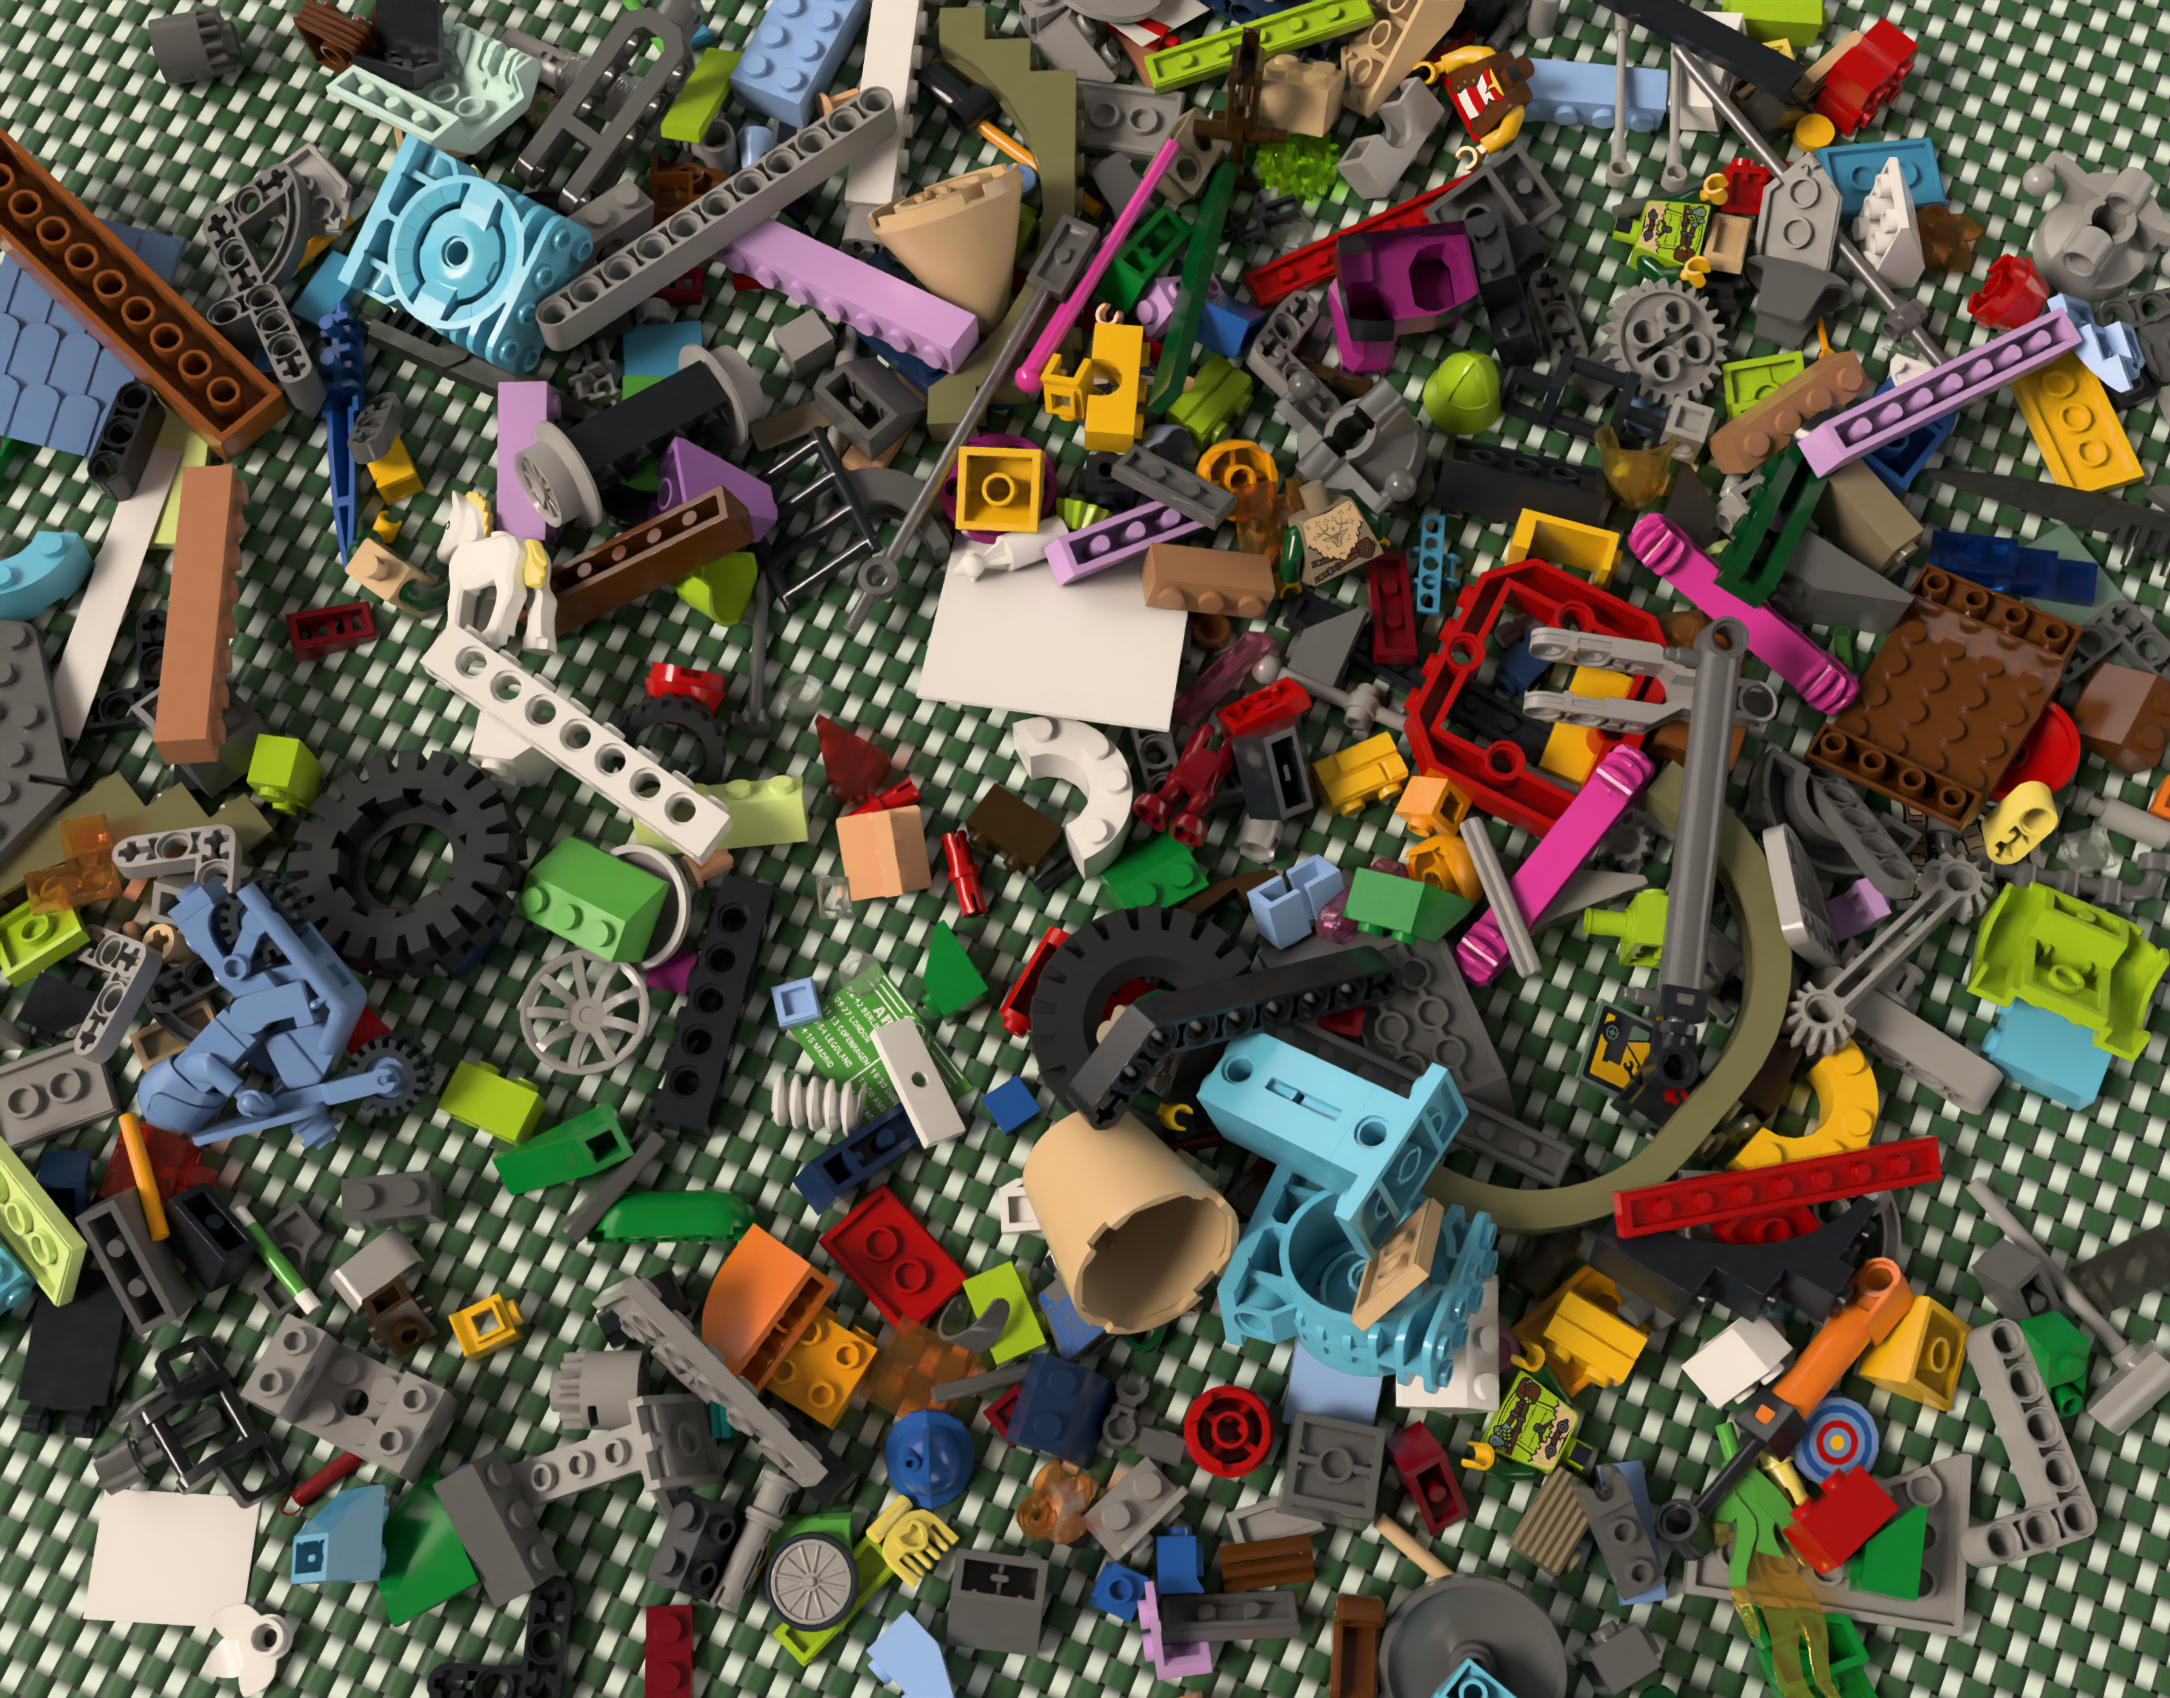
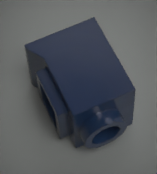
(1519, 670)

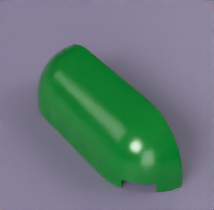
(675, 1218)

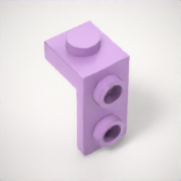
(1158, 300)
(1858, 910)
(1170, 1659)

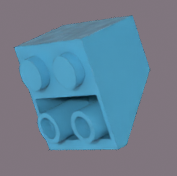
(343, 1540)

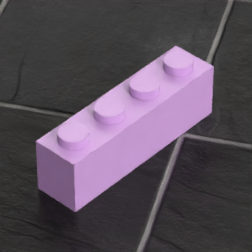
(519, 409)
(1117, 540)

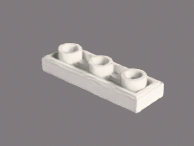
(908, 1061)

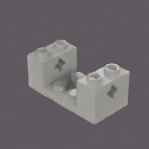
(311, 1376)

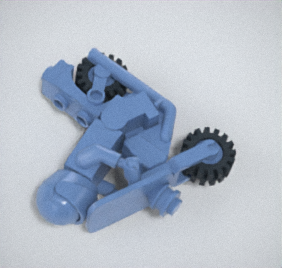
(295, 1008)

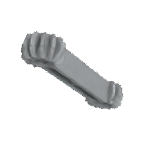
(1886, 953)

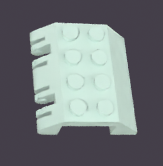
(465, 110)

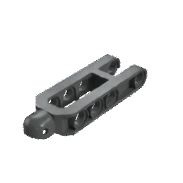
(610, 152)

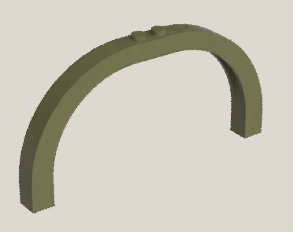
(1761, 1011)

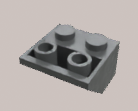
(868, 405)
(997, 1602)

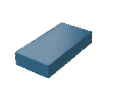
(323, 292)

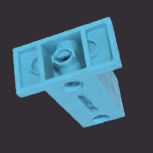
(1335, 1128)

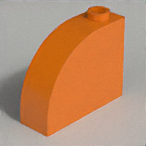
(761, 1305)

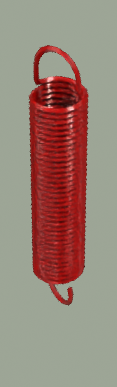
(323, 1480)

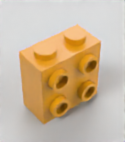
(825, 1368)

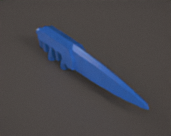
(346, 394)

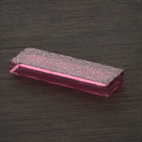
(1220, 677)

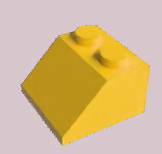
(1000, 489)
(1920, 1355)

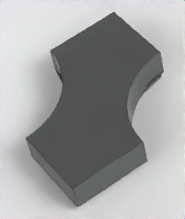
(297, 1236)

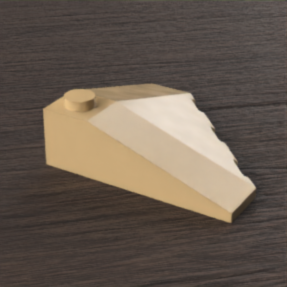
(1388, 50)

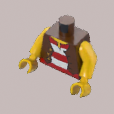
(1487, 93)

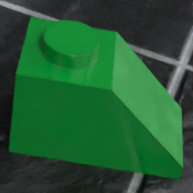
(951, 979)
(1890, 1558)

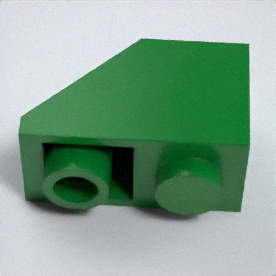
(2061, 1359)

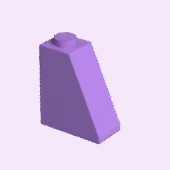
(693, 471)

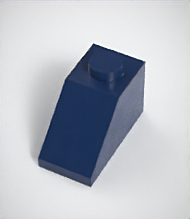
(68, 1182)

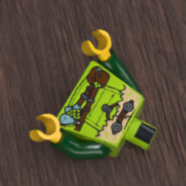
(1672, 234)
(1531, 1425)

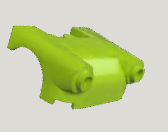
(2068, 962)

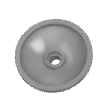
(676, 909)

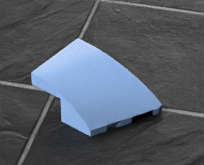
(2107, 351)

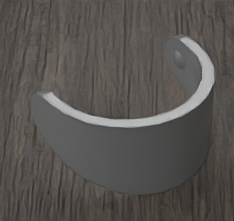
(981, 1333)

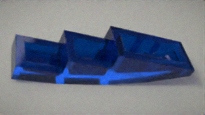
(2014, 569)

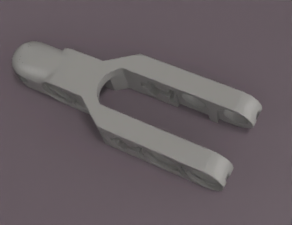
(1753, 705)

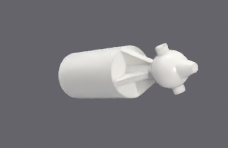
(1013, 549)

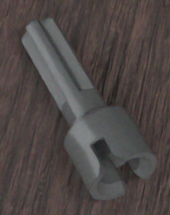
(130, 1461)

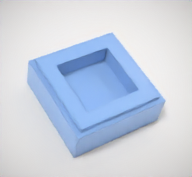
(797, 1003)

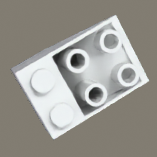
(1890, 230)

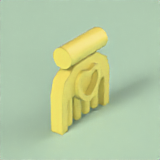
(908, 1534)

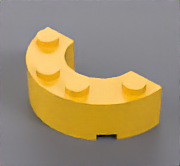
(1846, 1114)

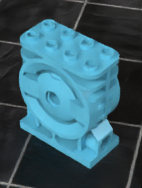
(417, 243)
(1299, 1240)

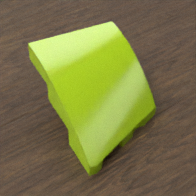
(1755, 378)

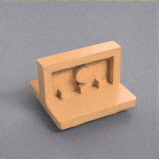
(884, 852)

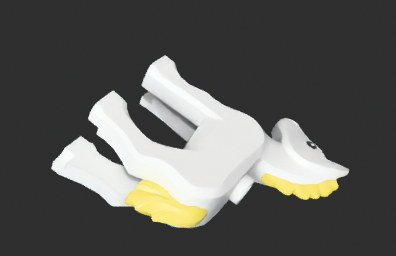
(494, 577)

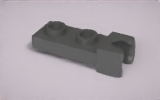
(1619, 1533)

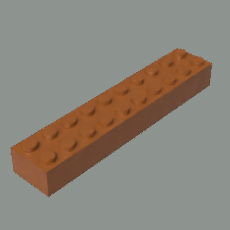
(131, 309)

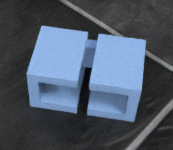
(1289, 916)

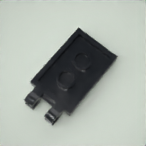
(73, 1357)

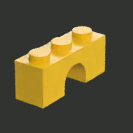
(1113, 418)

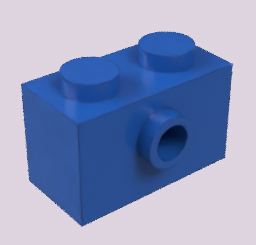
(1228, 325)

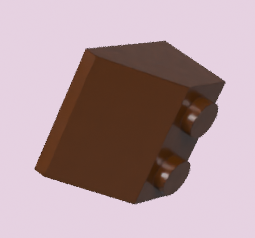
(2124, 716)

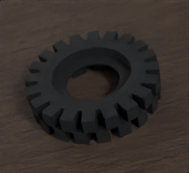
(420, 792)

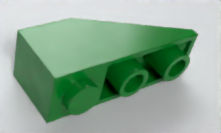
(566, 1151)

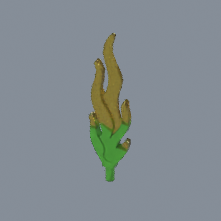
(1763, 1570)

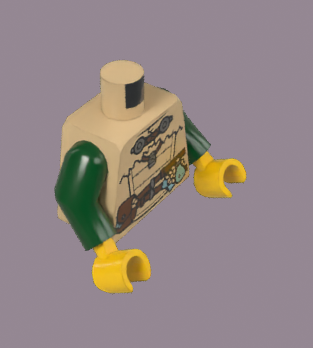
(390, 573)

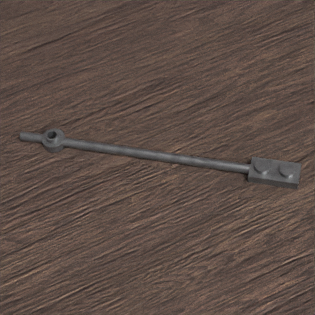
(1050, 276)

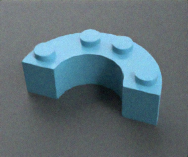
(42, 574)

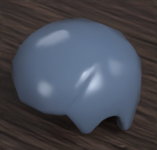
(1166, 441)

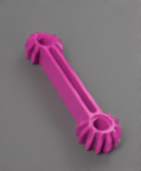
(1772, 637)
(1558, 858)

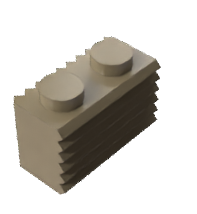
(1552, 1526)

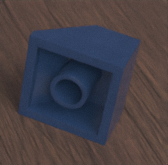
(1060, 1410)

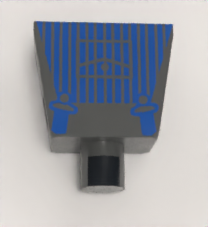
(1071, 1334)

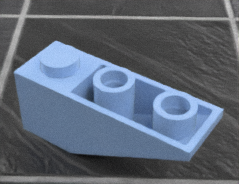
(911, 1659)

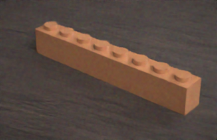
(201, 616)

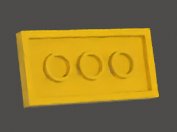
(2076, 427)

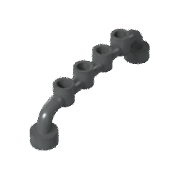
(2107, 891)

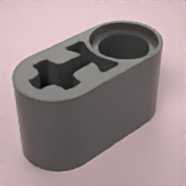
(1113, 186)

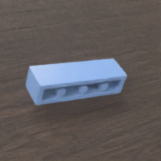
(1587, 95)

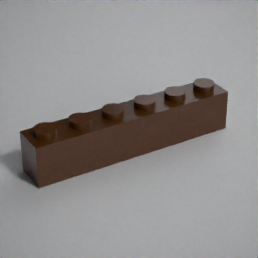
(647, 557)

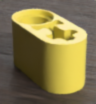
(2019, 822)

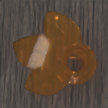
(1949, 240)
(1056, 1505)

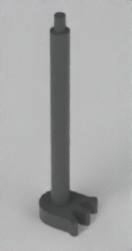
(755, 720)

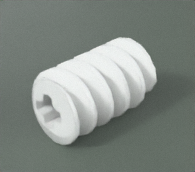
(817, 1105)

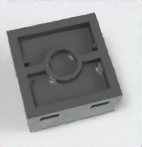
(1331, 1471)

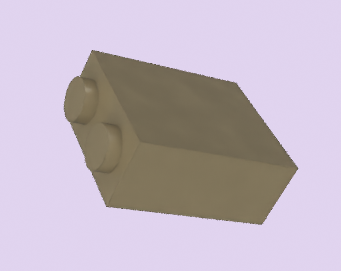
(1866, 520)

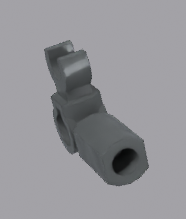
(1121, 1429)

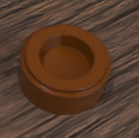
(1211, 631)

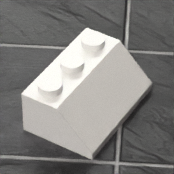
(1476, 1367)

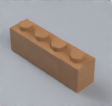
(1775, 418)

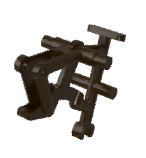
(1240, 120)

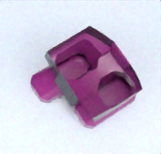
(1398, 286)

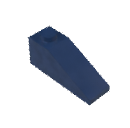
(856, 1159)

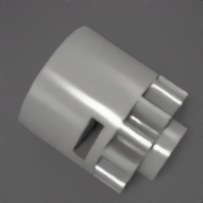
(595, 1388)

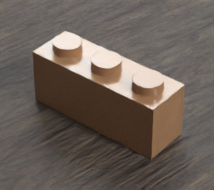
(1207, 581)

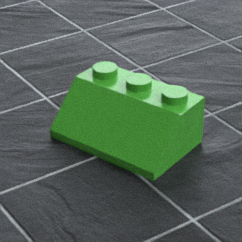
(594, 900)

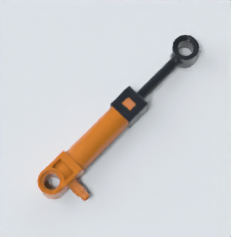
(1777, 1417)

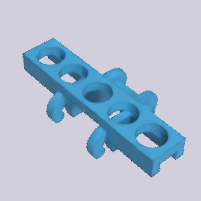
(1432, 587)

